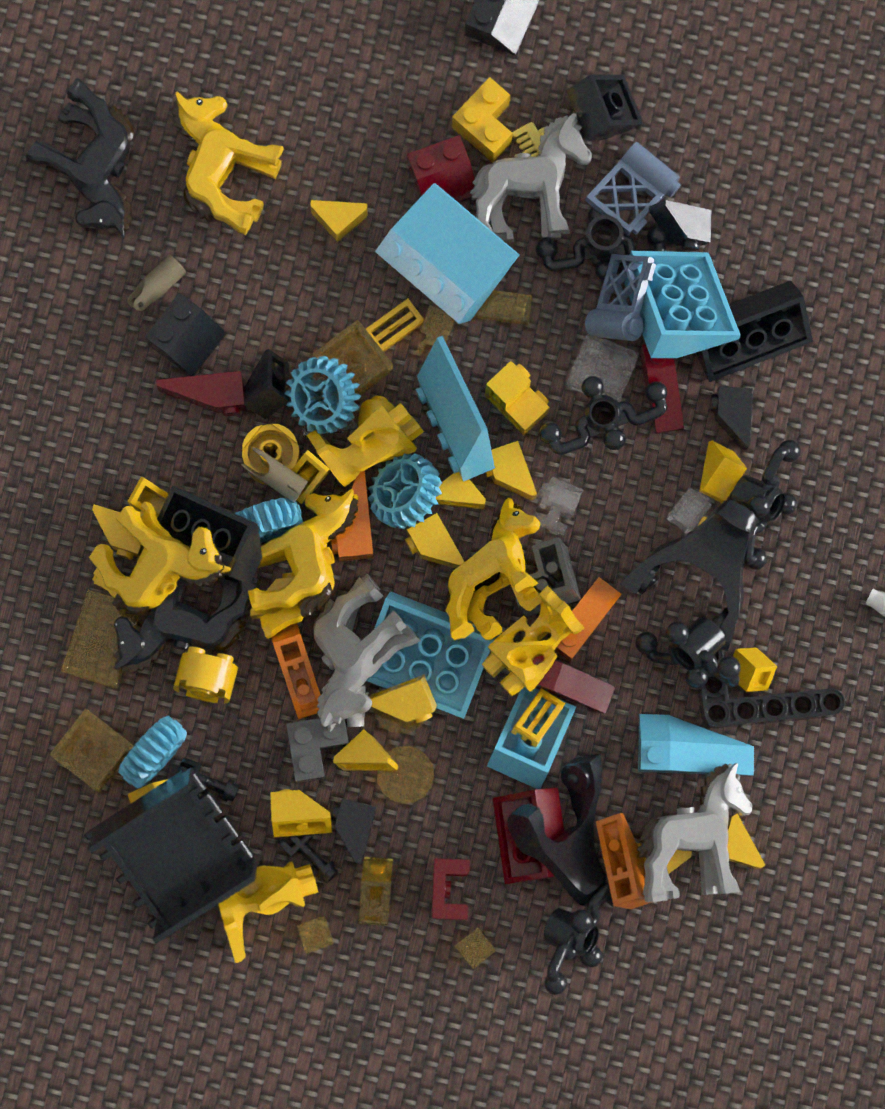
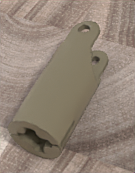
(156, 283)
(279, 477)

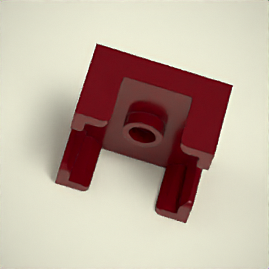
(442, 889)

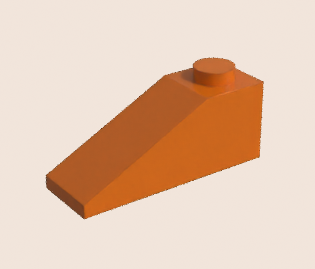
(357, 540)
(589, 613)
(297, 670)
(622, 865)

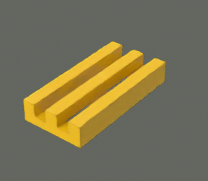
(401, 334)
(528, 733)

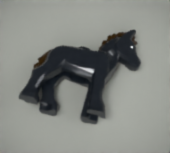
(98, 161)
(183, 625)

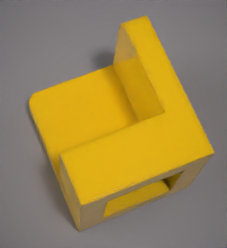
(756, 669)

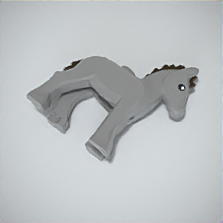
(695, 831)

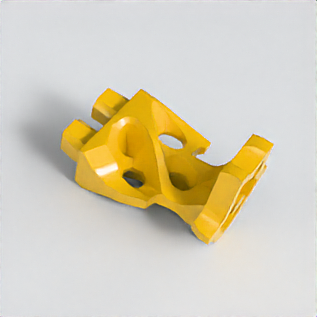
(374, 441)
(518, 657)
(266, 895)

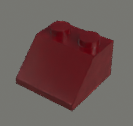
(445, 165)

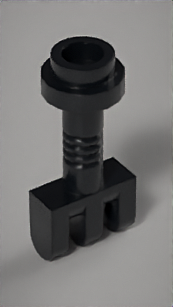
(228, 790)
(326, 871)

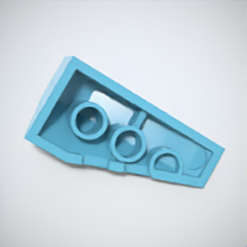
(682, 747)

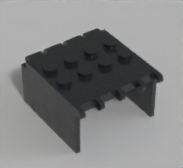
(176, 852)

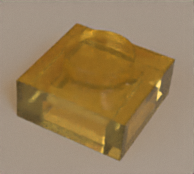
(315, 934)
(475, 948)

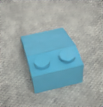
(519, 758)

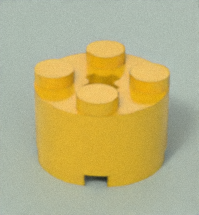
(270, 438)
(206, 675)

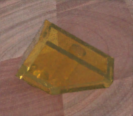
(375, 891)

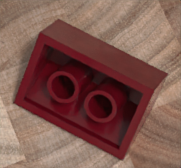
(516, 865)

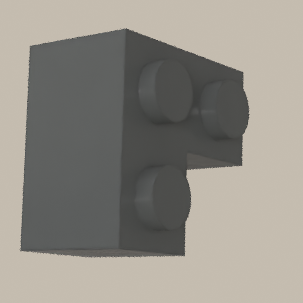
(553, 571)
(307, 741)

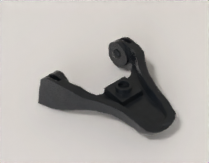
(716, 548)
(573, 853)

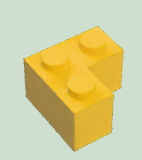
(478, 120)
(515, 399)

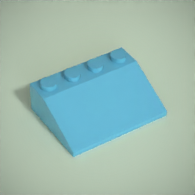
(447, 254)
(684, 305)
(454, 413)
(448, 664)

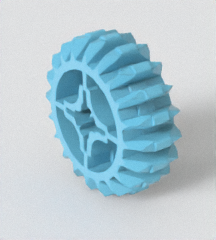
(337, 391)
(399, 485)
(273, 517)
(152, 752)

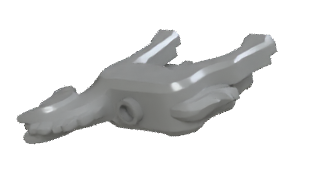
(531, 178)
(351, 656)

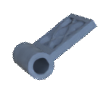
(649, 175)
(618, 318)

